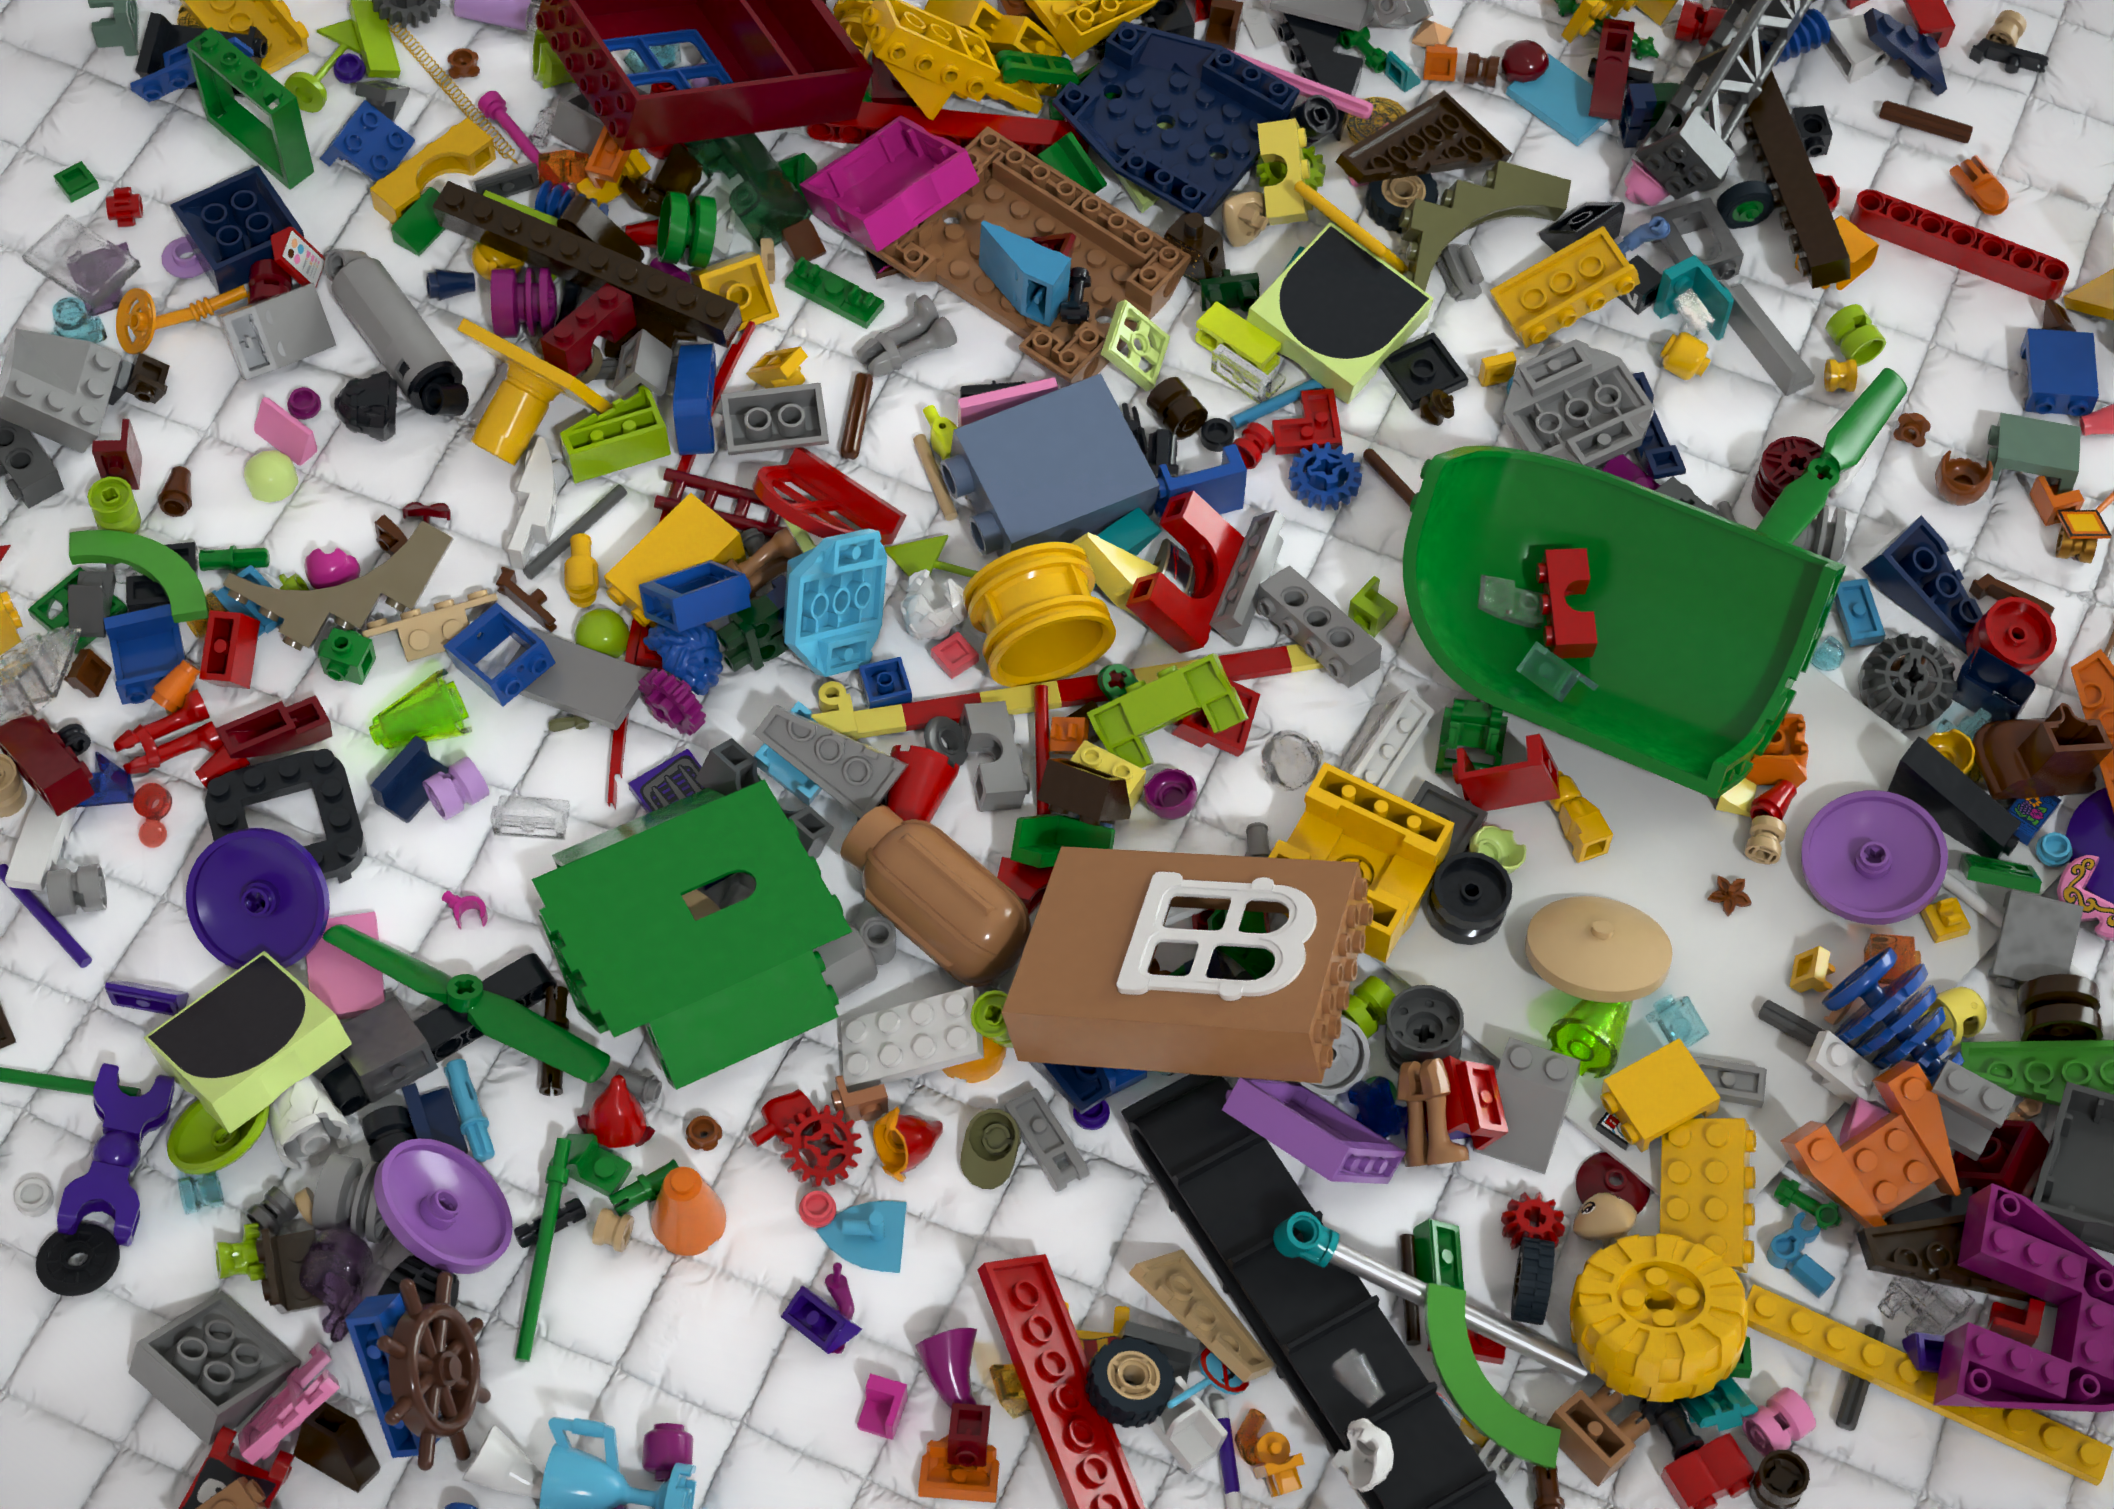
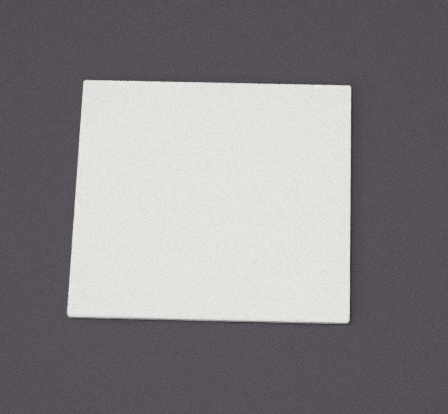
(1667, 864)

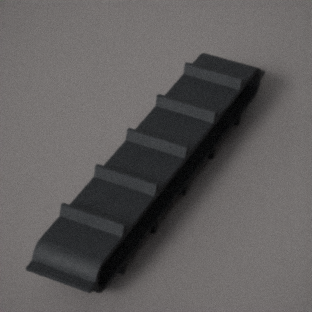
(1306, 1316)

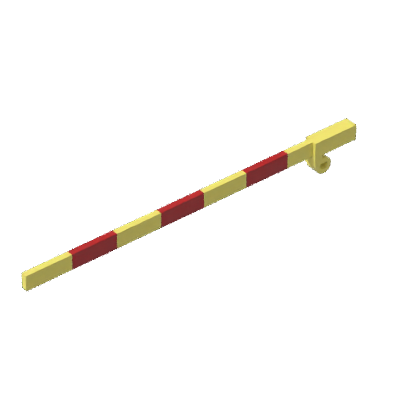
(840, 717)

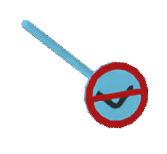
(1216, 1374)

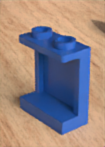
(2060, 372)
(1219, 486)
(143, 650)

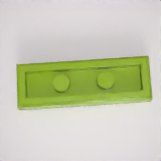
(374, 41)

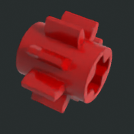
(124, 207)

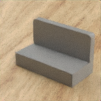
(643, 361)

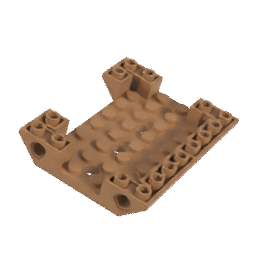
(1035, 202)

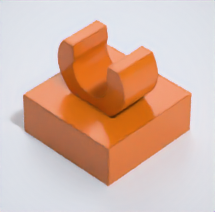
(1440, 63)
(1068, 734)

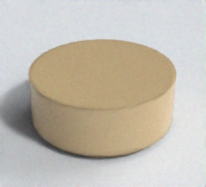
(304, 1203)

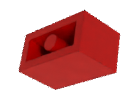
(229, 649)

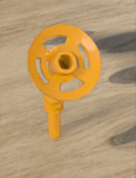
(146, 322)

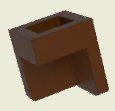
(1225, 23)

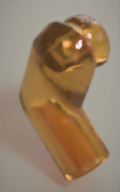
(1247, 1438)

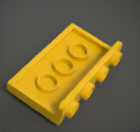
(272, 17)
(1565, 287)
(1708, 1186)

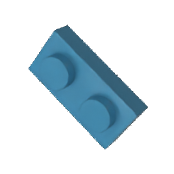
(1859, 613)

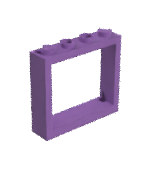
(1313, 1131)

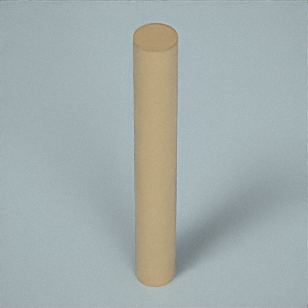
(935, 477)

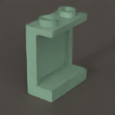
(2035, 448)

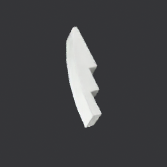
(38, 846)

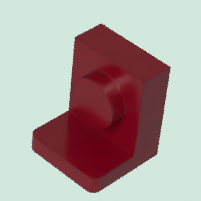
(968, 1434)

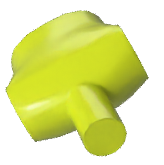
(940, 431)

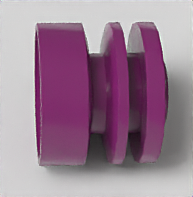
(522, 302)

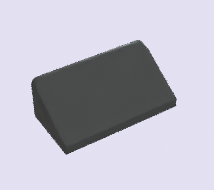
(509, 182)

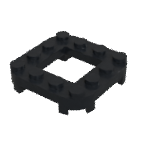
(284, 776)

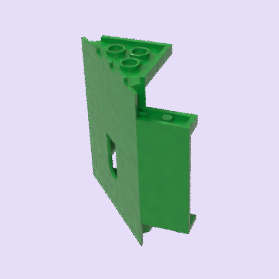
(703, 985)

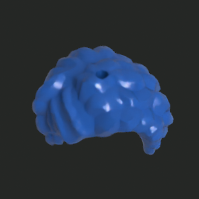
(688, 655)

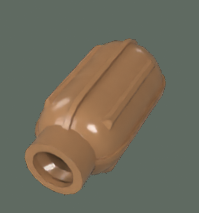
(938, 896)

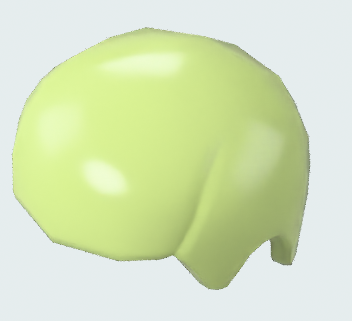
(270, 476)
(1498, 845)

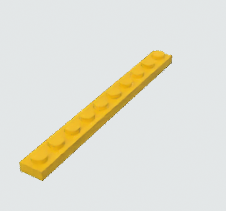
(1896, 1373)

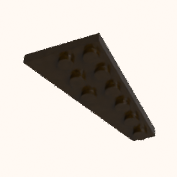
(1423, 141)
(1929, 1253)

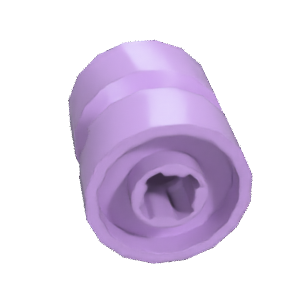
(457, 787)

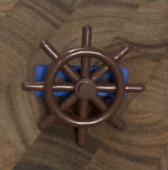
(414, 1385)

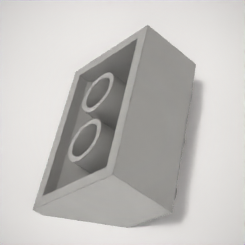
(1341, 13)
(774, 419)

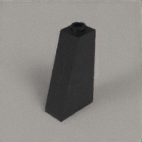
(1955, 801)

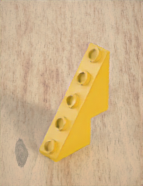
(999, 30)

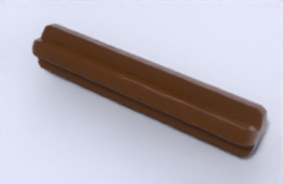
(1926, 121)
(856, 416)

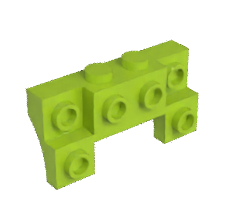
(1170, 698)

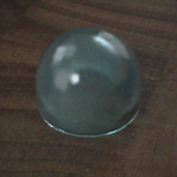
(1829, 655)

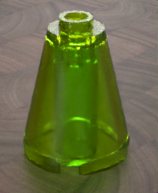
(427, 711)
(1592, 1034)

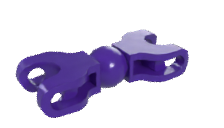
(116, 1154)

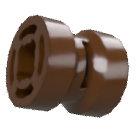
(1488, 73)

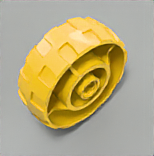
(1658, 1317)

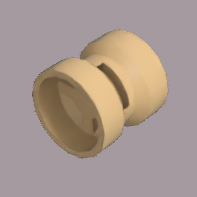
(2007, 28)
(1765, 841)

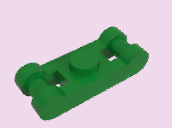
(1035, 68)

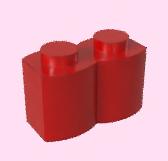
(1709, 1474)

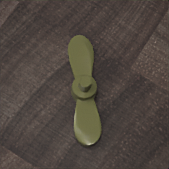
(568, 722)

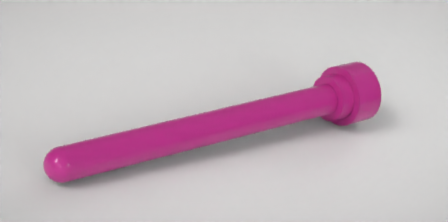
(494, 107)

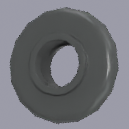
(952, 733)

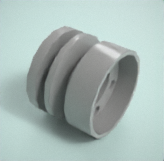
(1825, 537)
(347, 1198)

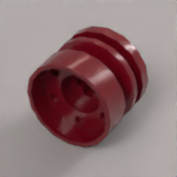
(1779, 466)

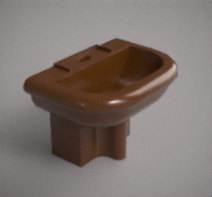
(2040, 755)

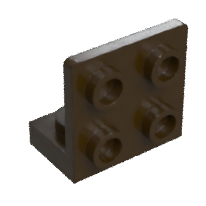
(678, 174)
(283, 1259)

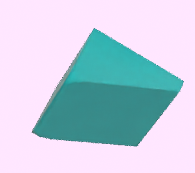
(1400, 73)

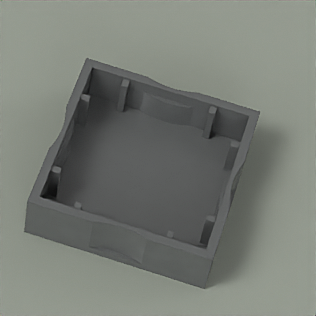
(2079, 1167)

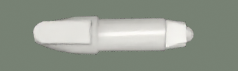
(1846, 478)

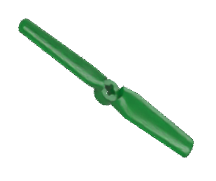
(1841, 451)
(488, 1012)

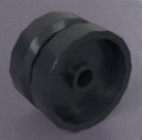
(1469, 898)

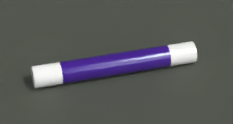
(1228, 1458)

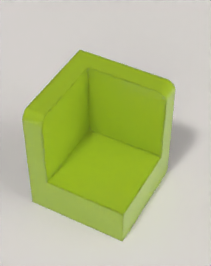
(1371, 609)

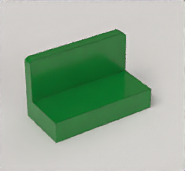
(1072, 161)

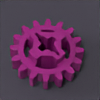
(672, 701)

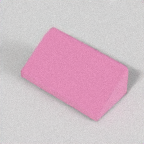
(284, 432)

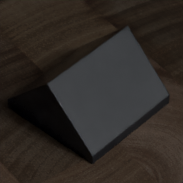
(1582, 222)

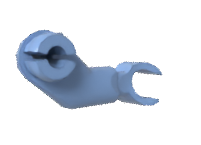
(1655, 230)

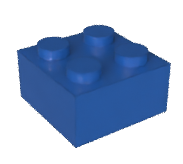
(885, 683)

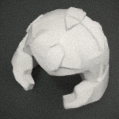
(930, 609)

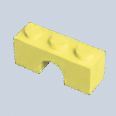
(1283, 143)

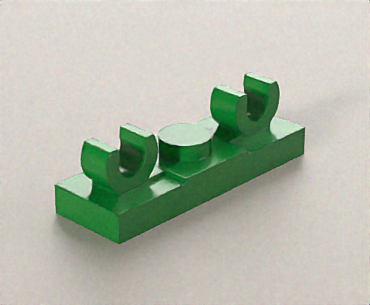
(834, 293)

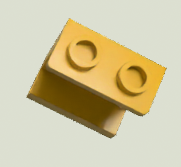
(1658, 1094)

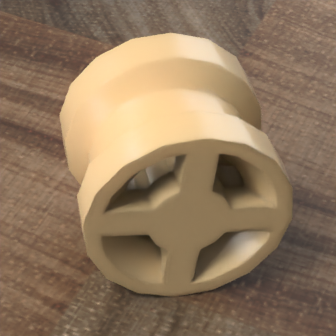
(613, 1230)

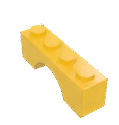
(460, 150)

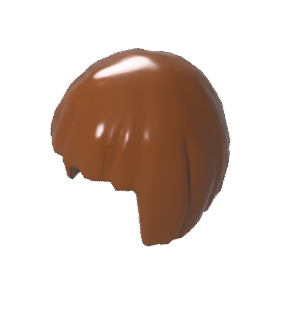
(1962, 479)

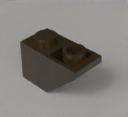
(336, 1447)

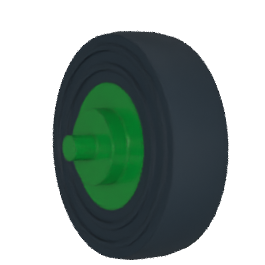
(1745, 204)

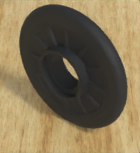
(70, 1280)

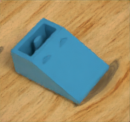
(1025, 272)

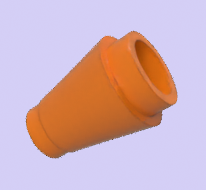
(175, 685)

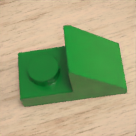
(595, 1165)

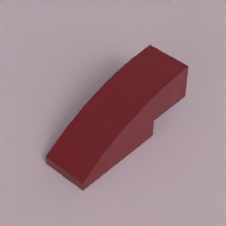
(276, 729)

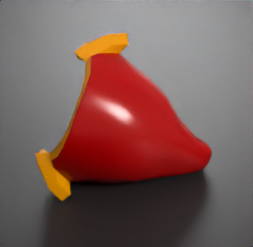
(904, 1141)

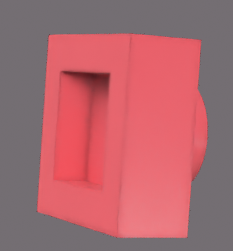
(954, 655)

